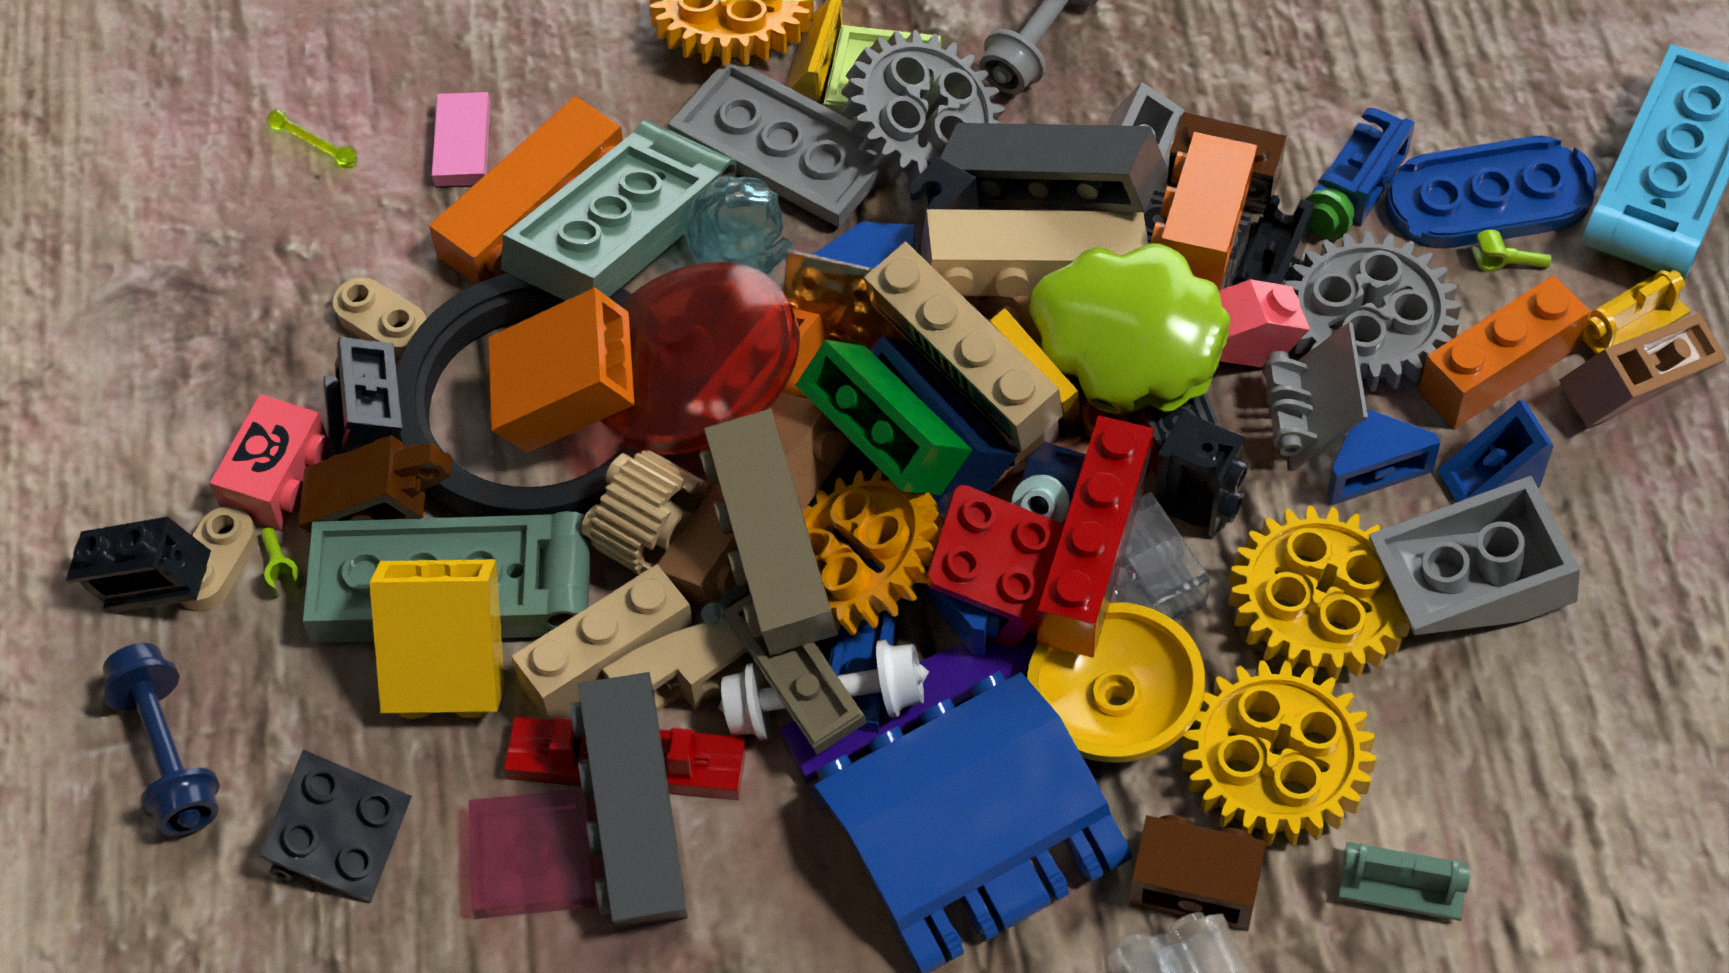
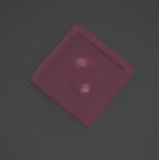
(530, 854)

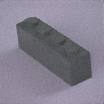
(1058, 165)
(631, 801)

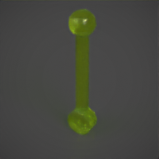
(345, 156)

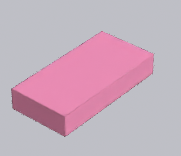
(461, 138)

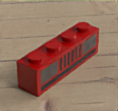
(1095, 536)

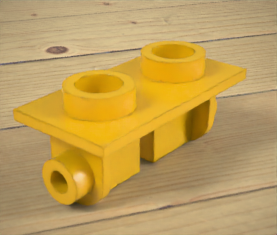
(1637, 311)

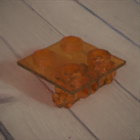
(838, 295)

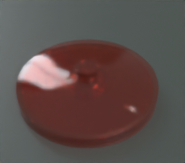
(703, 353)

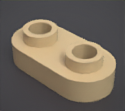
(377, 313)
(227, 556)

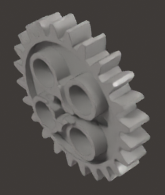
(888, 103)
(1375, 306)

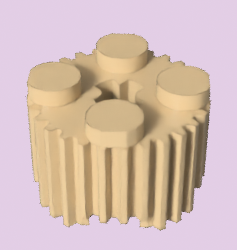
(642, 509)

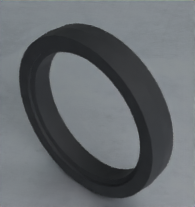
(420, 367)

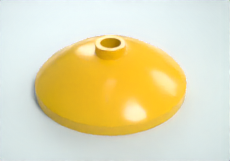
(1138, 659)

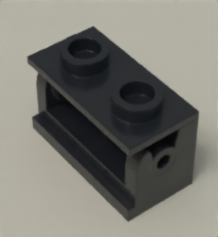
(363, 396)
(1201, 473)
(139, 564)

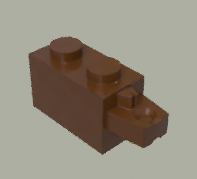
(372, 482)

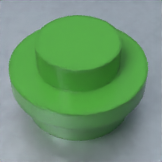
(1332, 213)

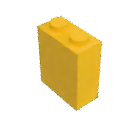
(437, 637)

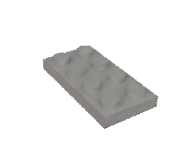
(782, 140)

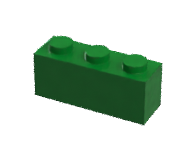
(883, 417)

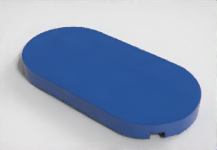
(1499, 186)

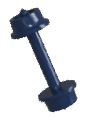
(182, 797)

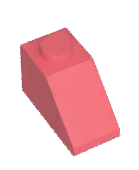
(1263, 321)

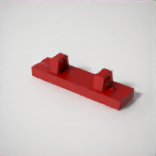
(693, 761)

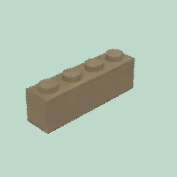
(769, 533)

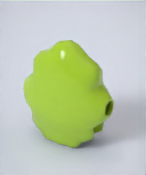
(1132, 327)

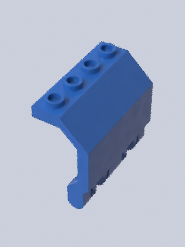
(967, 811)

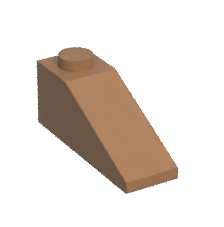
(1641, 369)

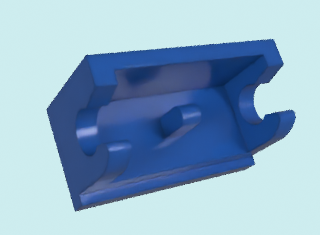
(1369, 160)

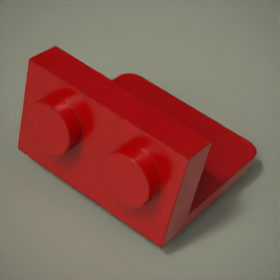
(994, 559)

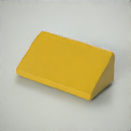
(816, 51)

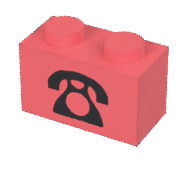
(268, 461)

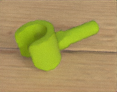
(1493, 255)
(277, 562)

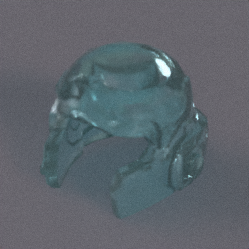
(737, 224)

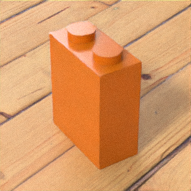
(560, 371)

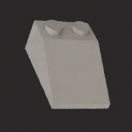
(1479, 561)

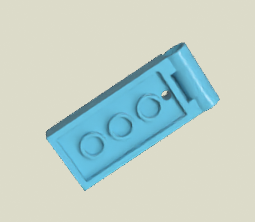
(1669, 168)

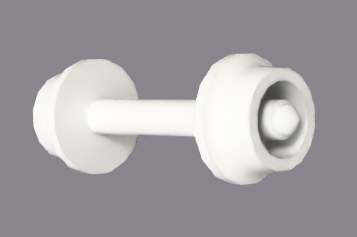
(898, 677)

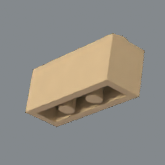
(597, 637)

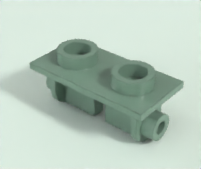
(1404, 881)

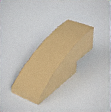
(686, 663)

